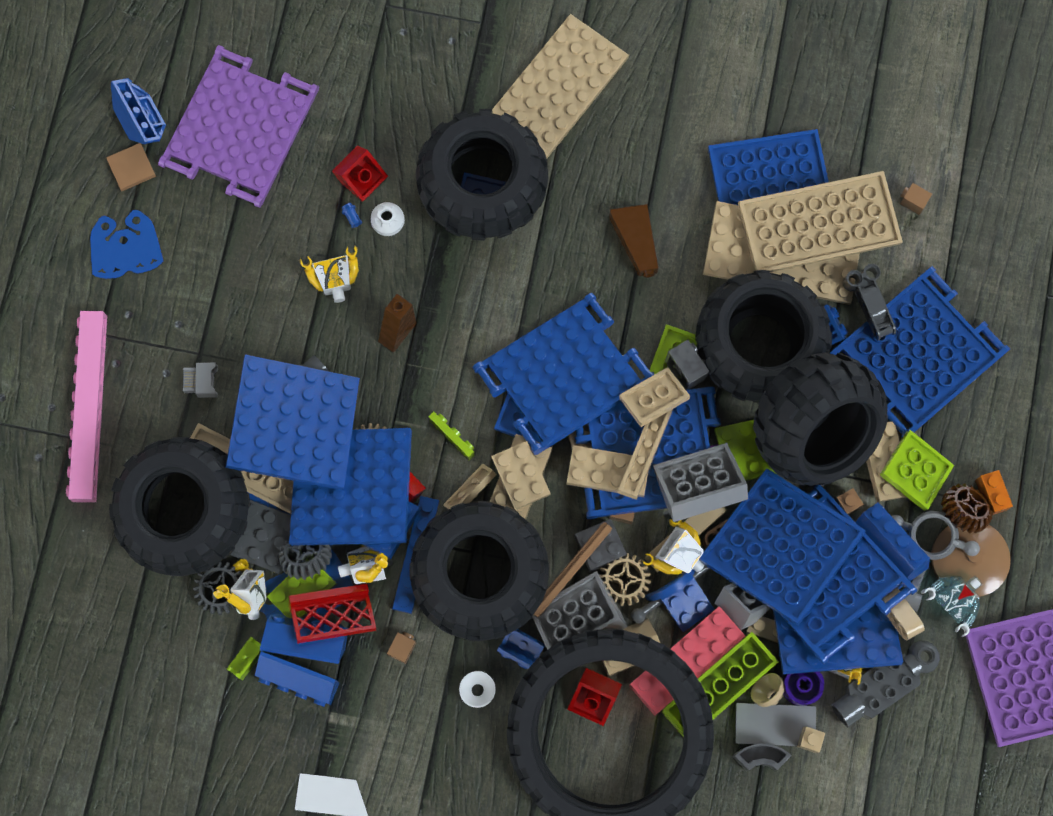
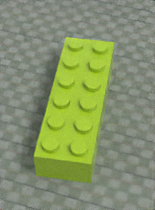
(729, 677)

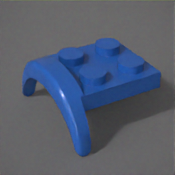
(683, 600)

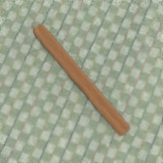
(573, 566)

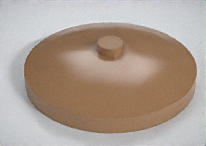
(989, 565)

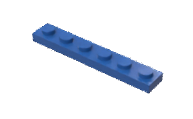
(404, 597)

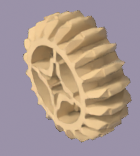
(633, 579)

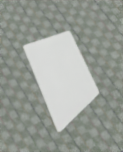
(329, 796)

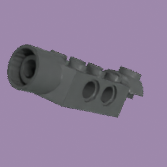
(885, 685)

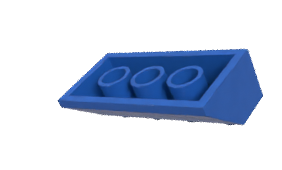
(894, 541)
(281, 639)
(296, 678)

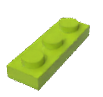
(452, 435)

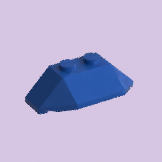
(136, 112)

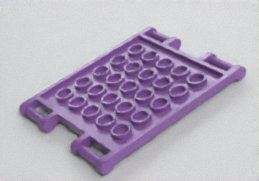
(239, 126)

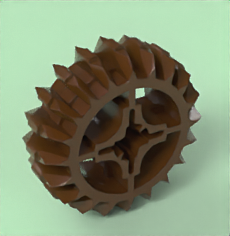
(967, 508)

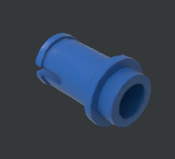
(351, 215)

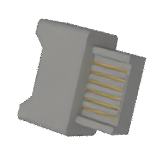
(200, 380)

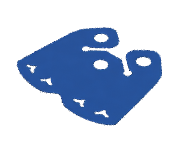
(125, 256)

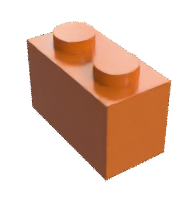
(995, 491)

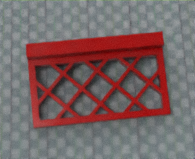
(332, 598)

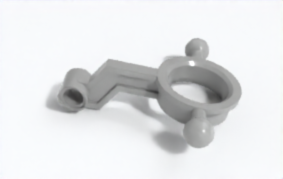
(971, 548)

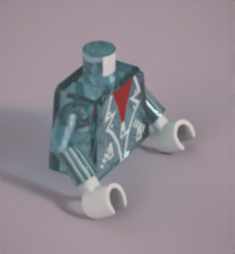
(957, 599)

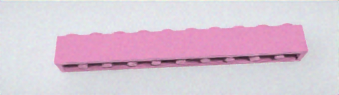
(87, 407)

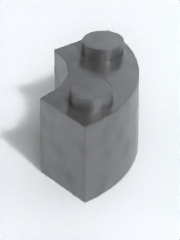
(761, 754)

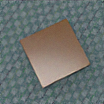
(131, 167)

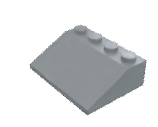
(701, 482)
(579, 609)

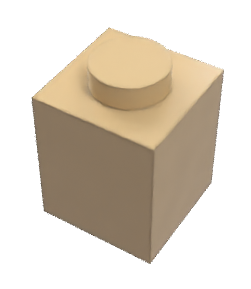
(811, 740)

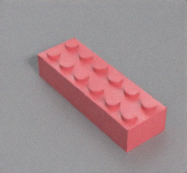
(700, 651)

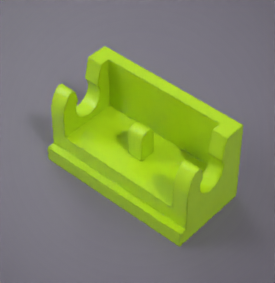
(245, 659)

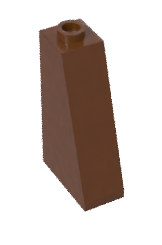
(636, 236)
(396, 323)

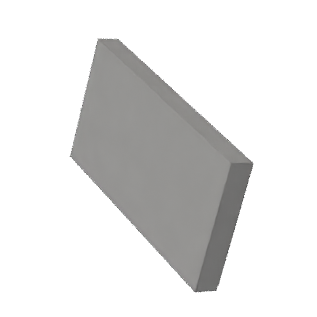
(772, 724)

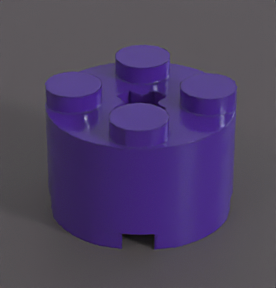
(799, 696)

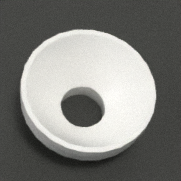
(391, 226)
(472, 679)

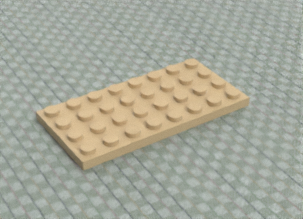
(562, 82)
(820, 222)
(730, 256)

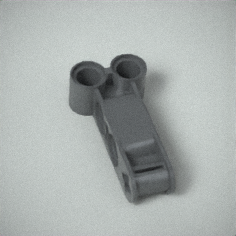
(871, 300)

